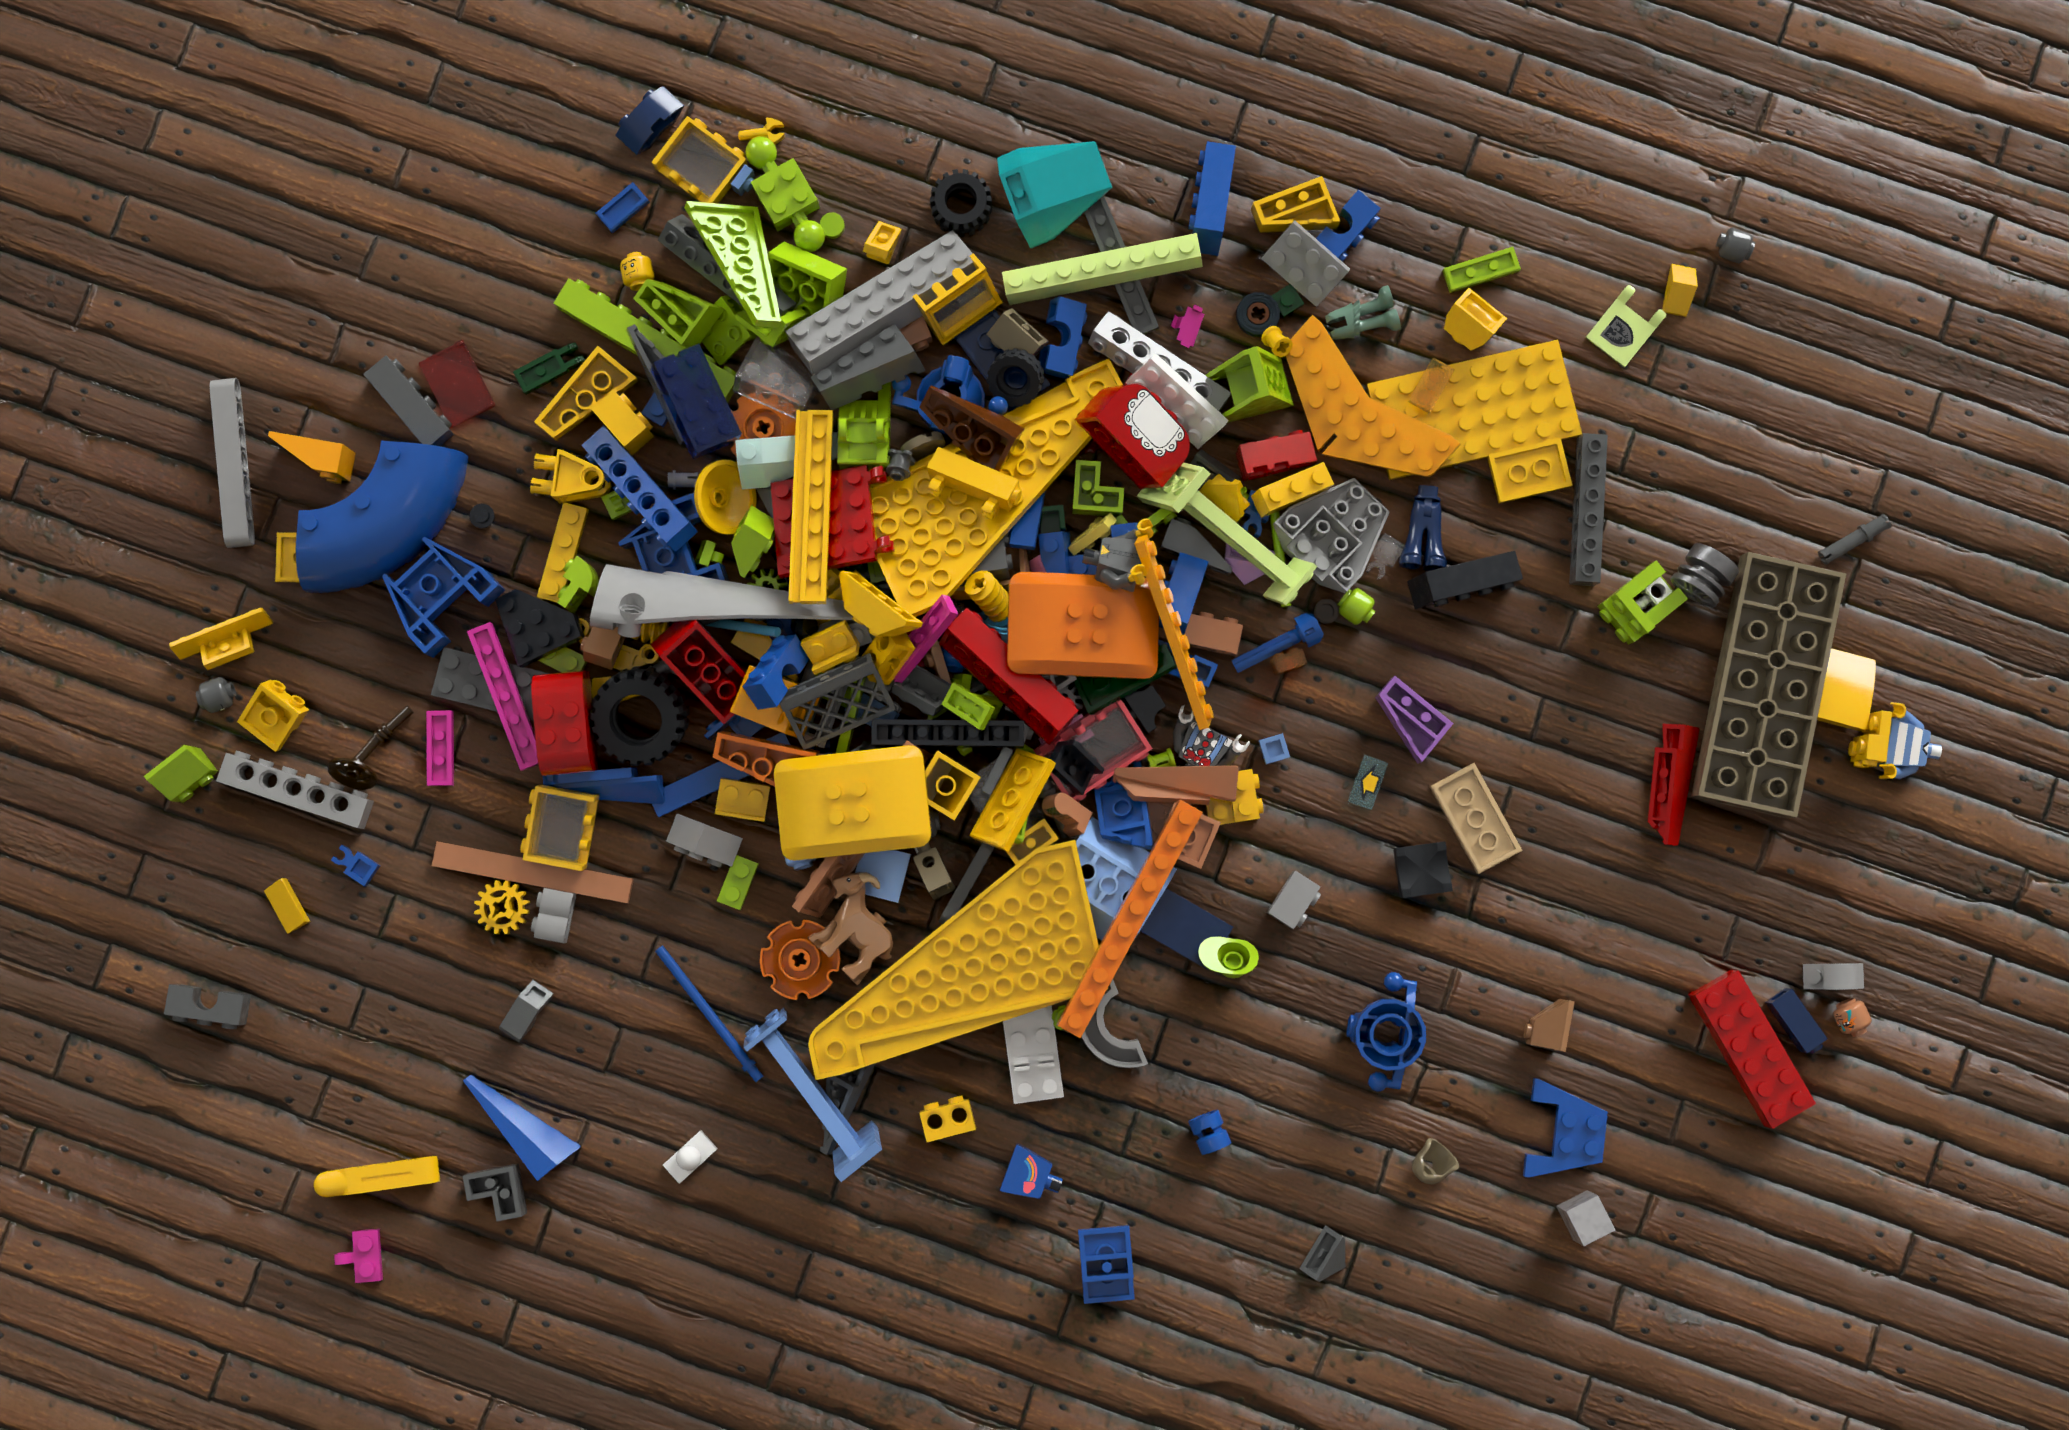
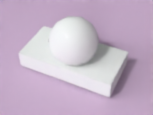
(690, 1156)

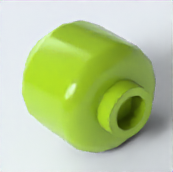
(1356, 606)

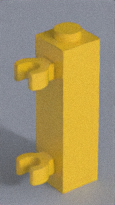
(973, 479)

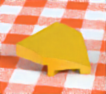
(1226, 496)

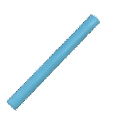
(747, 627)

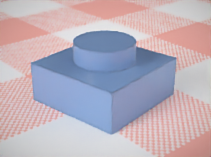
(743, 180)
(1274, 748)

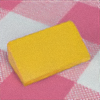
(286, 905)

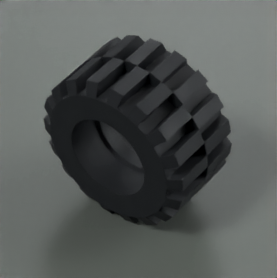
(955, 184)

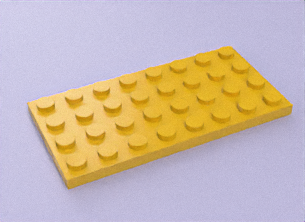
(1493, 402)

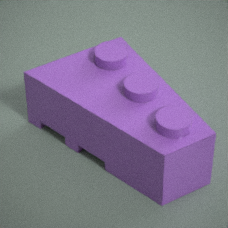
(1413, 718)

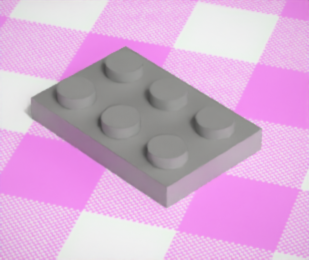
(1305, 263)

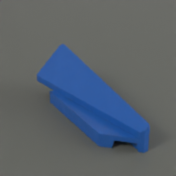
(612, 785)

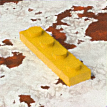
(563, 548)

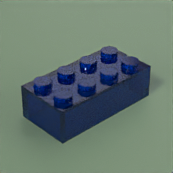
(695, 401)

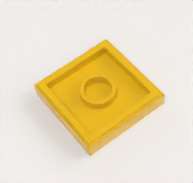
(286, 558)

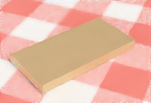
(1475, 818)

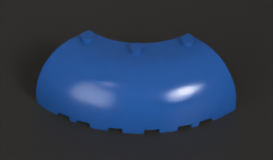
(382, 520)

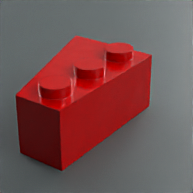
(1275, 455)

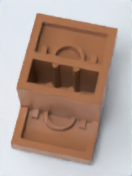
(1199, 840)

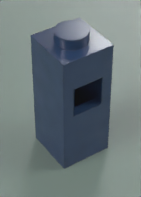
(1796, 1021)

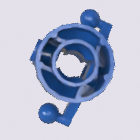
(953, 372)
(1389, 1055)

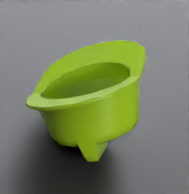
(1228, 956)

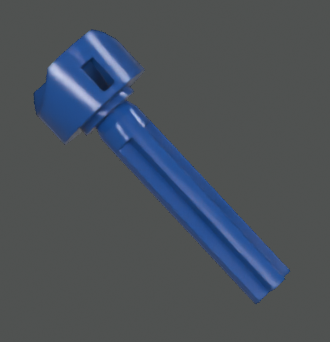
(1311, 637)

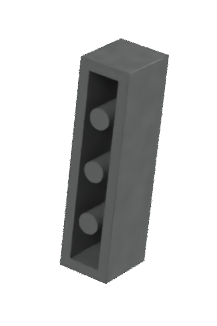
(408, 403)

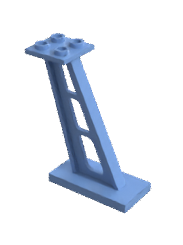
(854, 1147)

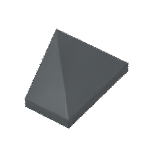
(1325, 1256)

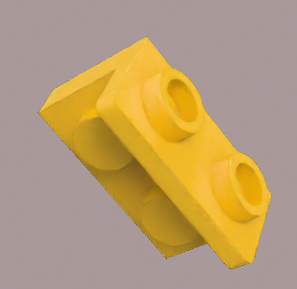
(831, 647)

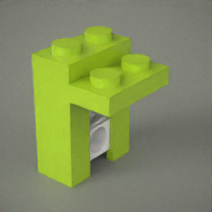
(1628, 615)

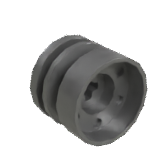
(1705, 575)

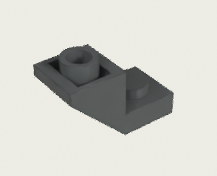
(525, 1010)

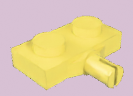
(1099, 528)

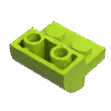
(582, 580)

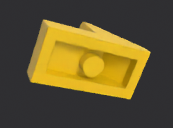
(882, 242)

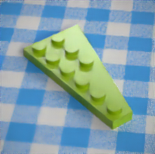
(740, 251)

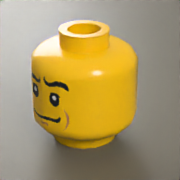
(636, 270)

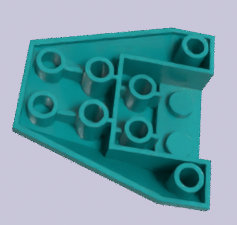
(1052, 186)

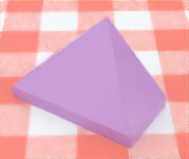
(1242, 567)

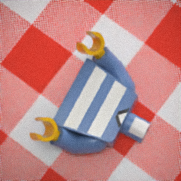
(1907, 746)

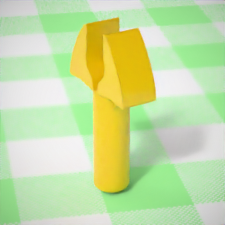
(764, 132)

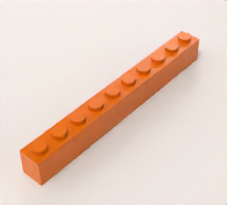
(1129, 918)

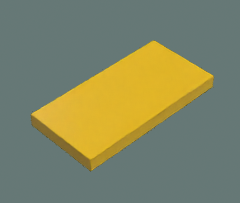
(1012, 799)

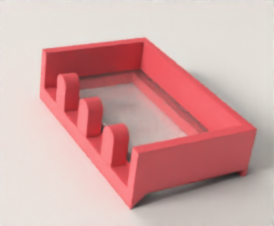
(1108, 736)

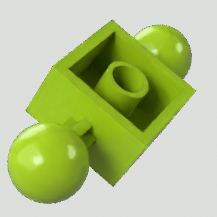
(785, 194)

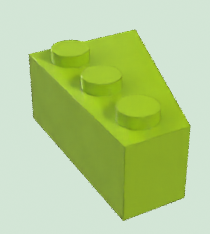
(678, 312)

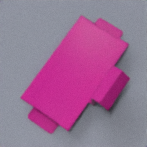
(1188, 325)

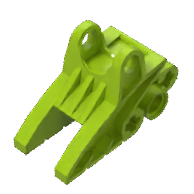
(865, 432)

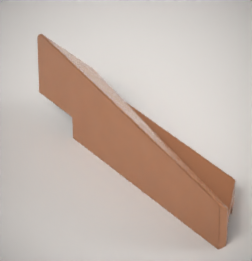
(1184, 783)

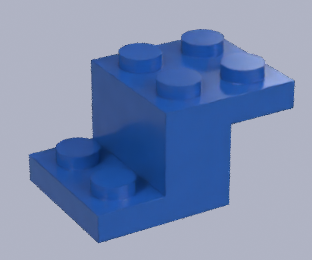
(1106, 1264)

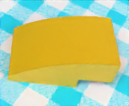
(1847, 691)

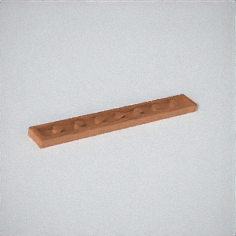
(537, 874)

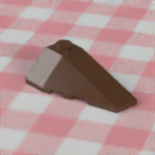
(975, 430)

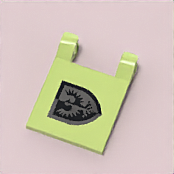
(1622, 330)

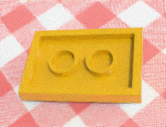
(1529, 470)

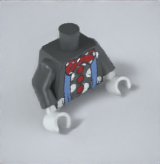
(1203, 746)

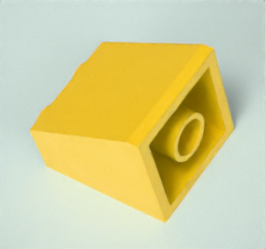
(948, 784)

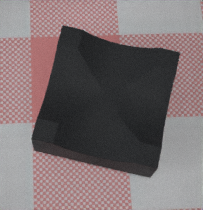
(1422, 869)

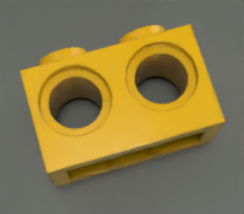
(889, 655)
(949, 1125)

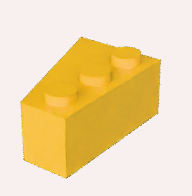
(1305, 203)

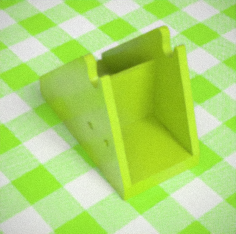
(1255, 383)

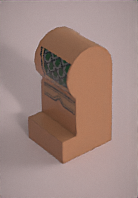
(1068, 812)

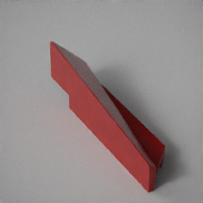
(1671, 780)

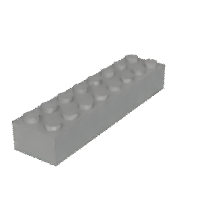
(879, 303)

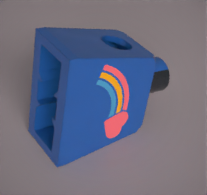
(1029, 1174)

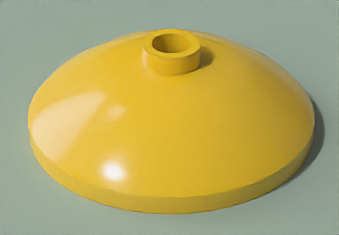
(731, 502)

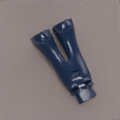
(1426, 517)

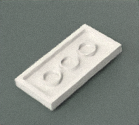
(1192, 409)

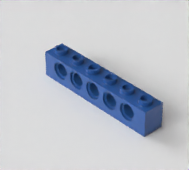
(678, 529)

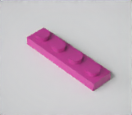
(923, 638)

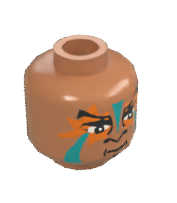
(1852, 1017)

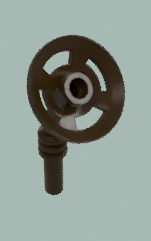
(355, 766)

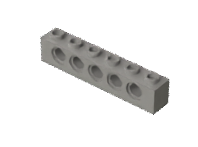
(1133, 343)
(233, 774)

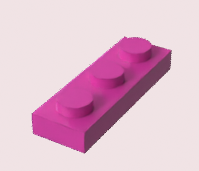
(440, 748)

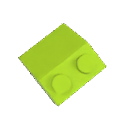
(182, 773)

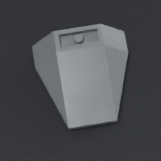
(1334, 533)

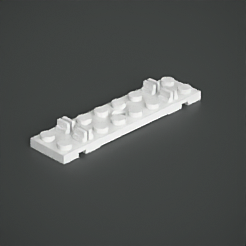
(1033, 1056)

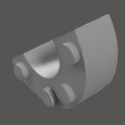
(1106, 1046)

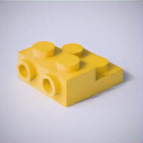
(273, 714)
(1873, 744)
(1246, 805)

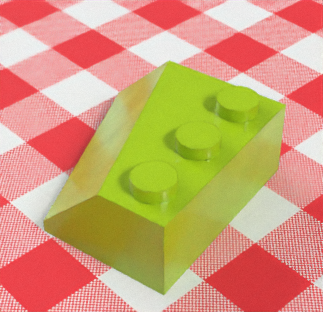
(806, 277)

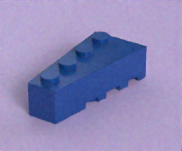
(1212, 196)

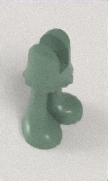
(1353, 313)

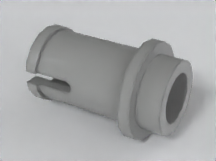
(684, 480)

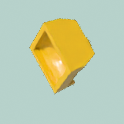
(1472, 320)

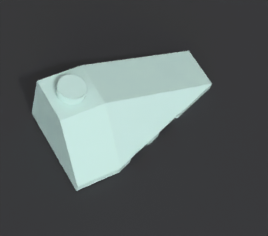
(768, 460)

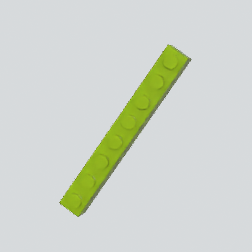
(612, 321)

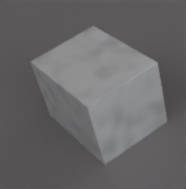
(1585, 1218)

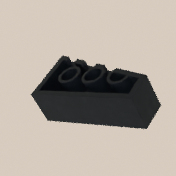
(1465, 579)

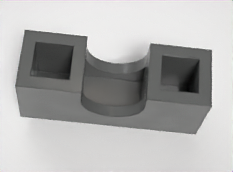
(186, 1003)

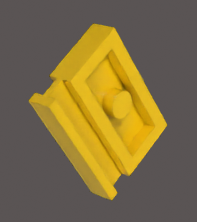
(742, 799)

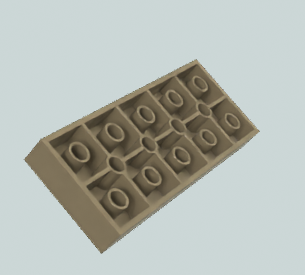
(1768, 685)

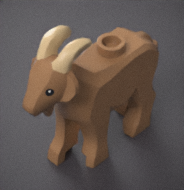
(857, 925)

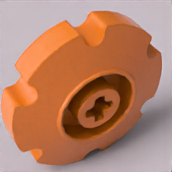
(753, 415)
(780, 964)

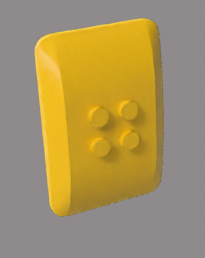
(852, 803)

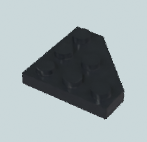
(536, 626)

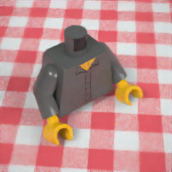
(1118, 559)

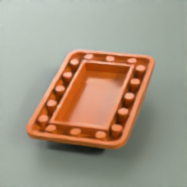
(1080, 627)

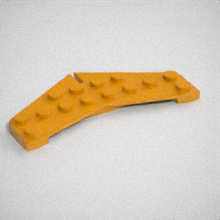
(1363, 427)

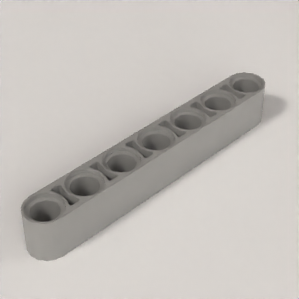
(232, 463)

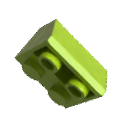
(752, 539)

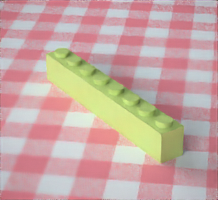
(1102, 269)

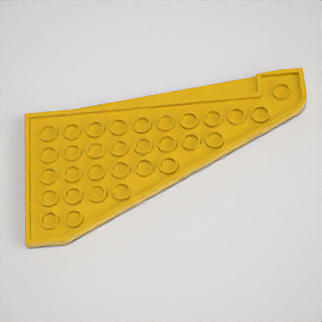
(947, 536)
(990, 962)

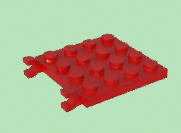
(850, 523)

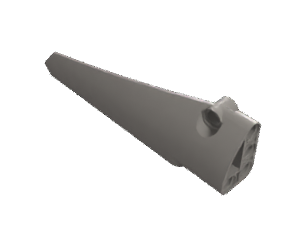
(637, 597)

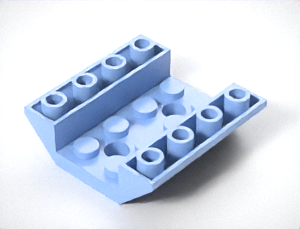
(1115, 871)

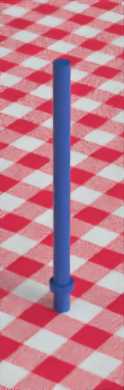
(748, 1064)

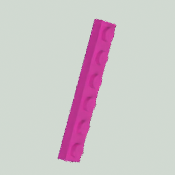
(505, 694)

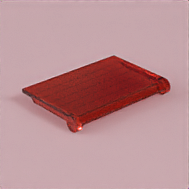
(457, 383)

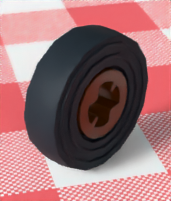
(1260, 302)

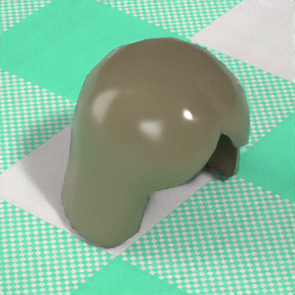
(1442, 1159)

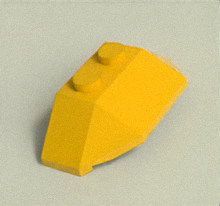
(874, 608)

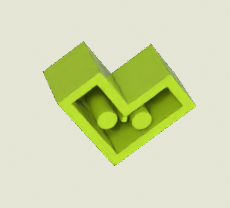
(1090, 497)

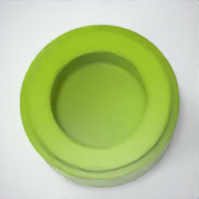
(833, 225)

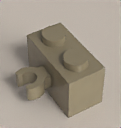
(1015, 332)

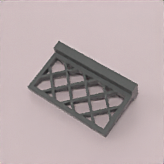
(833, 681)

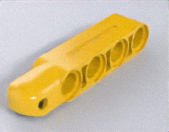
(377, 1177)

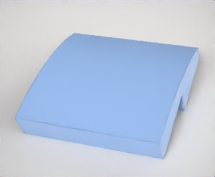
(889, 869)

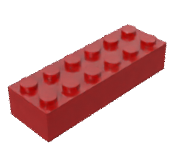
(1026, 695)
(1751, 1049)

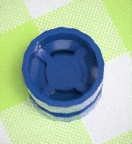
(1213, 1140)

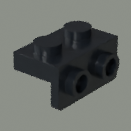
(1074, 765)

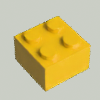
(619, 417)

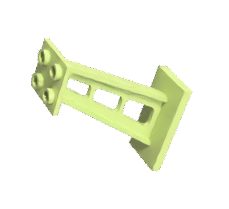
(1183, 493)

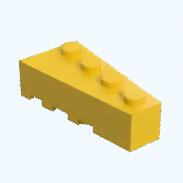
(582, 392)

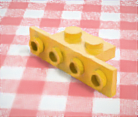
(223, 641)

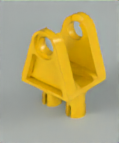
(571, 478)

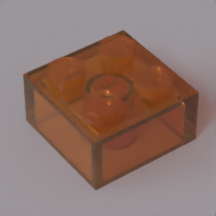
(1287, 662)

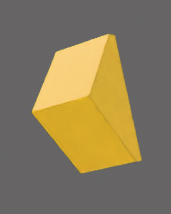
(1680, 290)

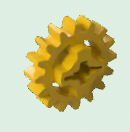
(507, 898)

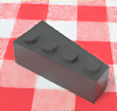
(867, 368)

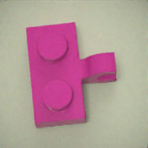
(365, 1256)

